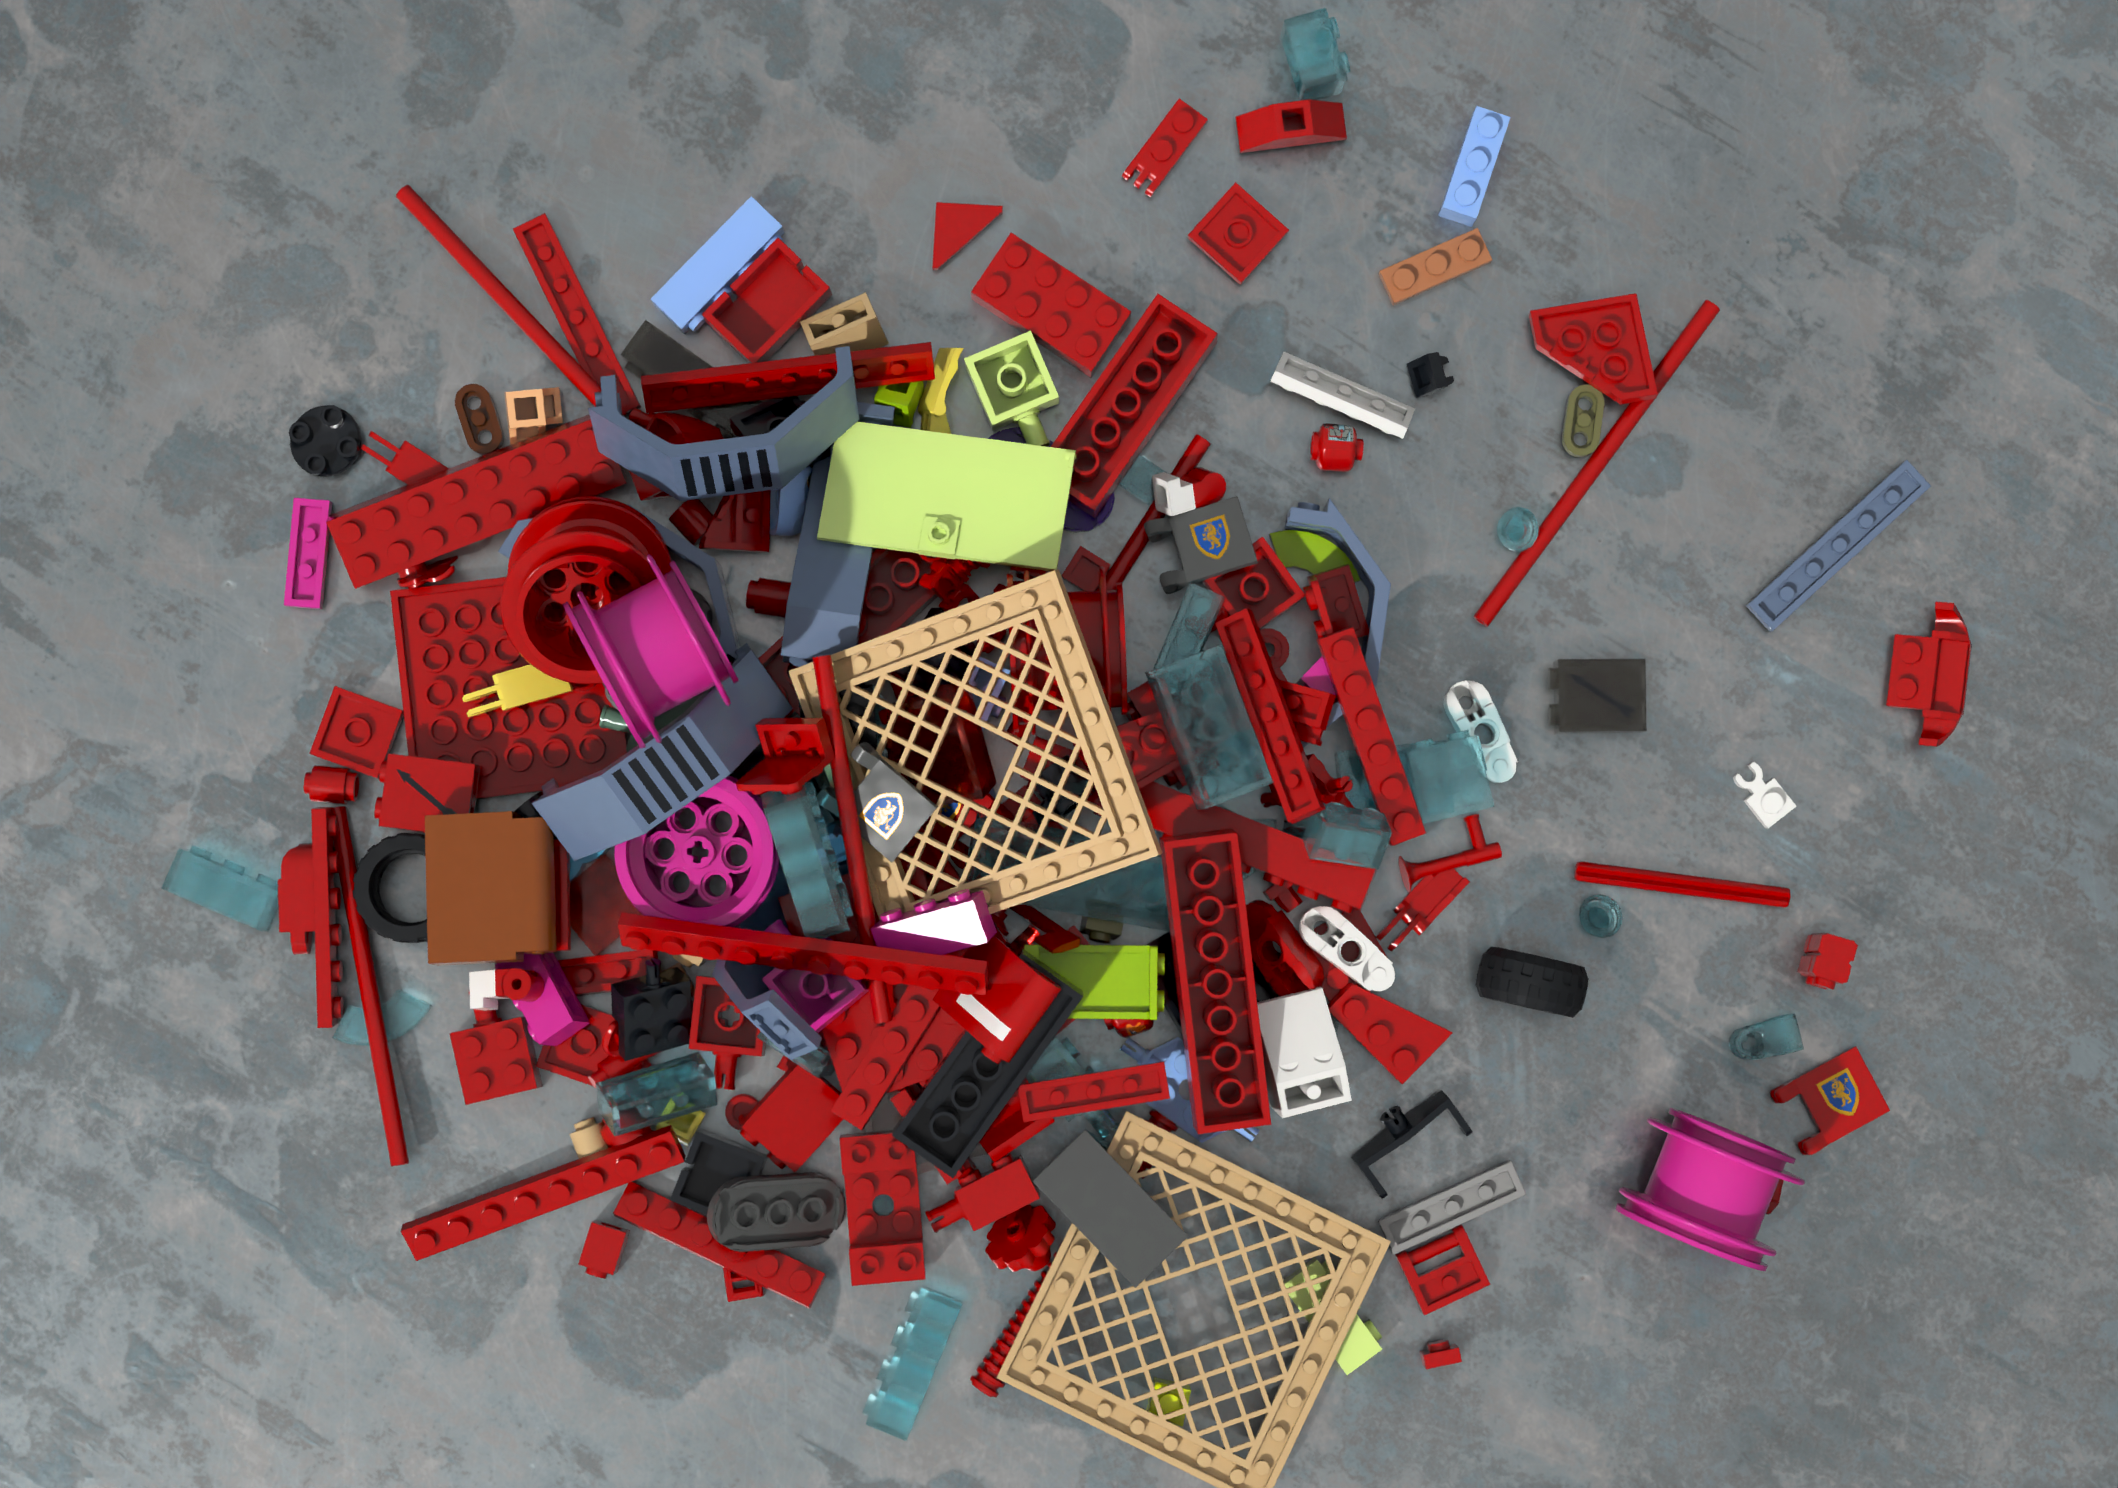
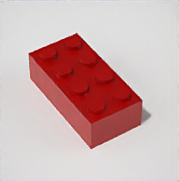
(1052, 304)

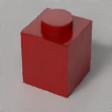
(603, 1249)

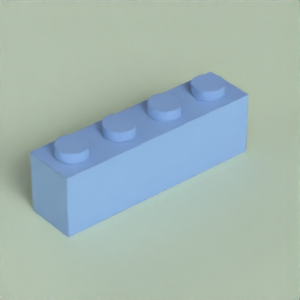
(717, 265)

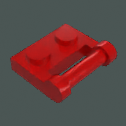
(1447, 1281)

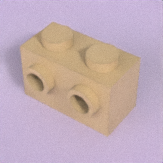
(844, 325)

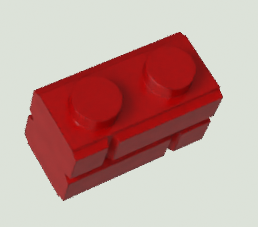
(1827, 960)

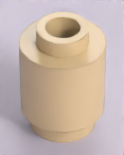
(588, 1137)

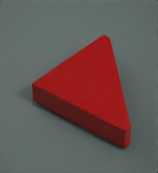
(957, 226)

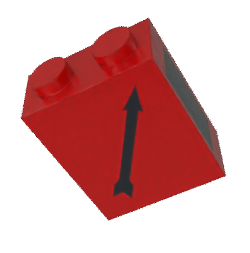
(424, 788)

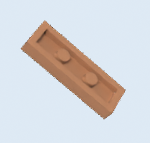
(1435, 266)

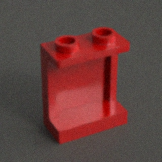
(792, 1117)

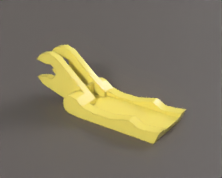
(932, 402)
(518, 688)

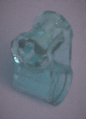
(1772, 1038)

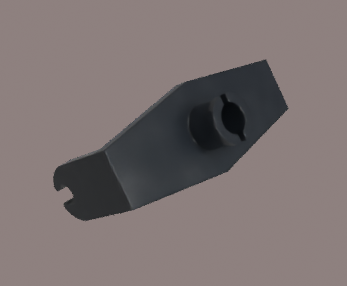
(1402, 1129)

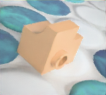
(531, 411)

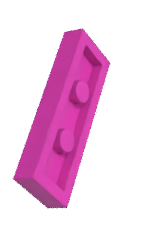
(307, 553)

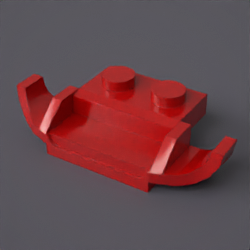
(1933, 674)

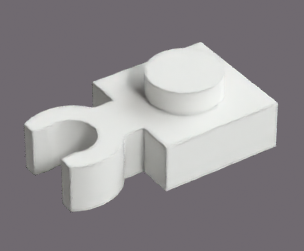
(1767, 799)

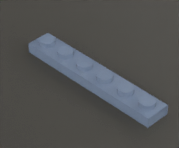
(1838, 545)

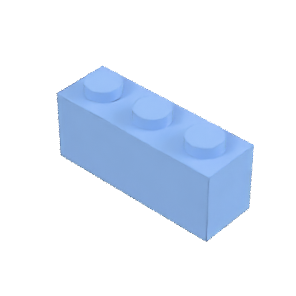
(1474, 166)

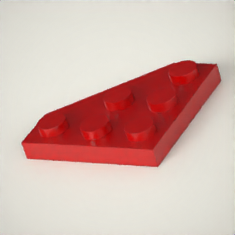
(1600, 344)

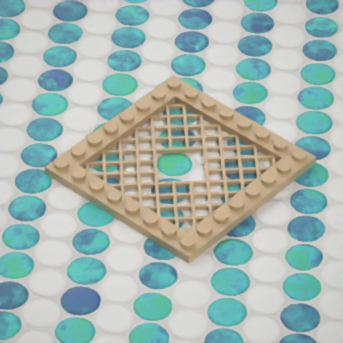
(1048, 603)
(1359, 1260)

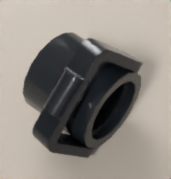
(1074, 784)

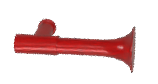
(1479, 853)

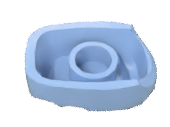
(789, 505)

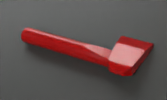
(1056, 938)

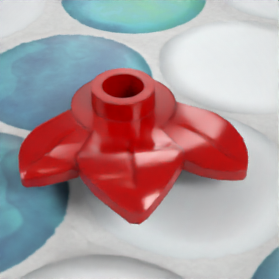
(421, 573)

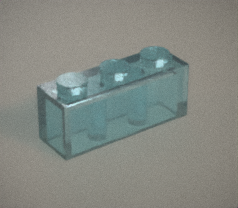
(223, 888)
(656, 1094)

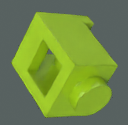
(903, 397)

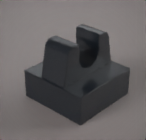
(1428, 374)

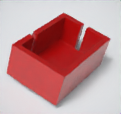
(768, 303)

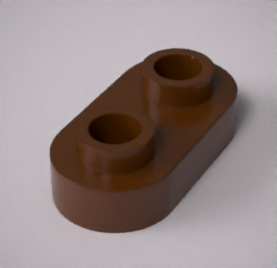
(479, 420)

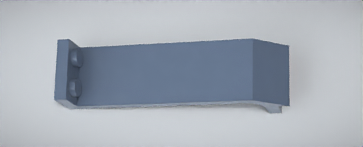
(827, 575)

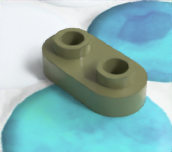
(1583, 421)

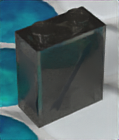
(1598, 696)

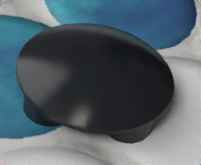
(325, 441)

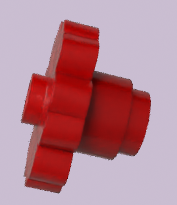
(1022, 1239)

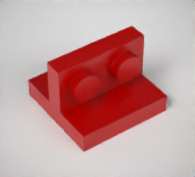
(1009, 1130)

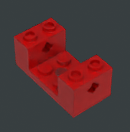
(882, 1245)

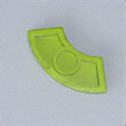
(1309, 552)

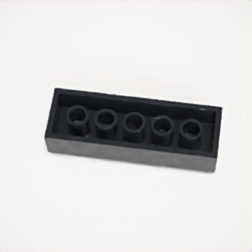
(972, 1089)

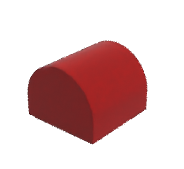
(692, 520)

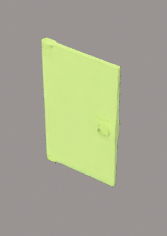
(947, 496)

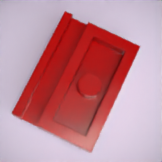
(1308, 709)

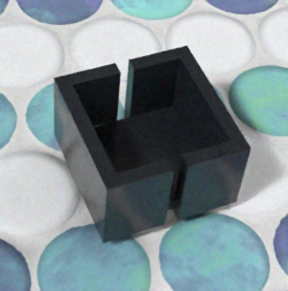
(715, 1164)

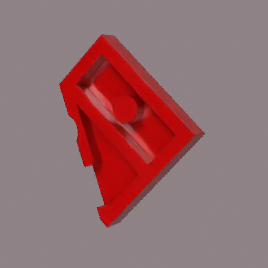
(740, 524)

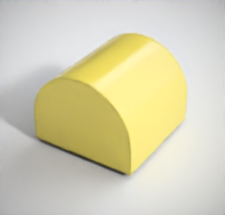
(684, 1126)

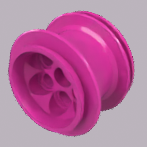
(652, 649)
(649, 877)
(1710, 1189)

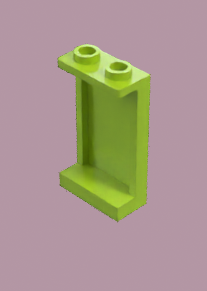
(1113, 979)

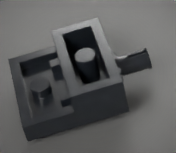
(652, 1011)

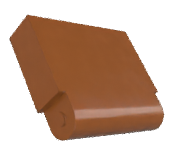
(489, 888)

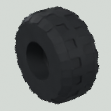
(1532, 981)

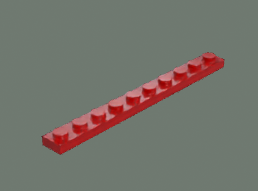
(804, 954)

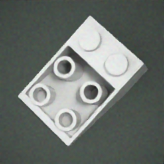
(1301, 1054)

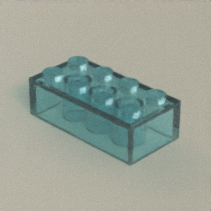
(1209, 727)
(808, 861)

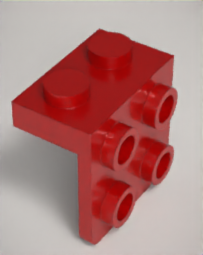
(1336, 602)
(793, 755)

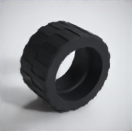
(367, 888)

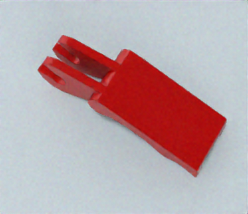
(408, 463)
(1424, 904)

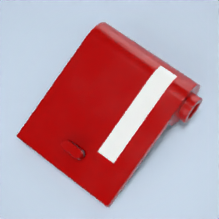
(1011, 1007)

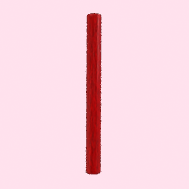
(1682, 884)

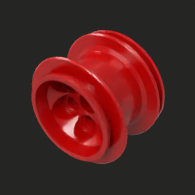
(588, 543)
(1103, 629)

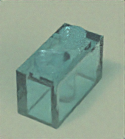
(1347, 836)

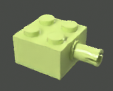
(1014, 386)

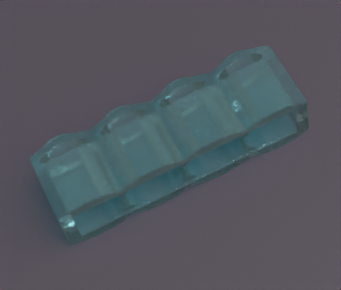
(913, 1363)

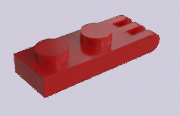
(1166, 146)

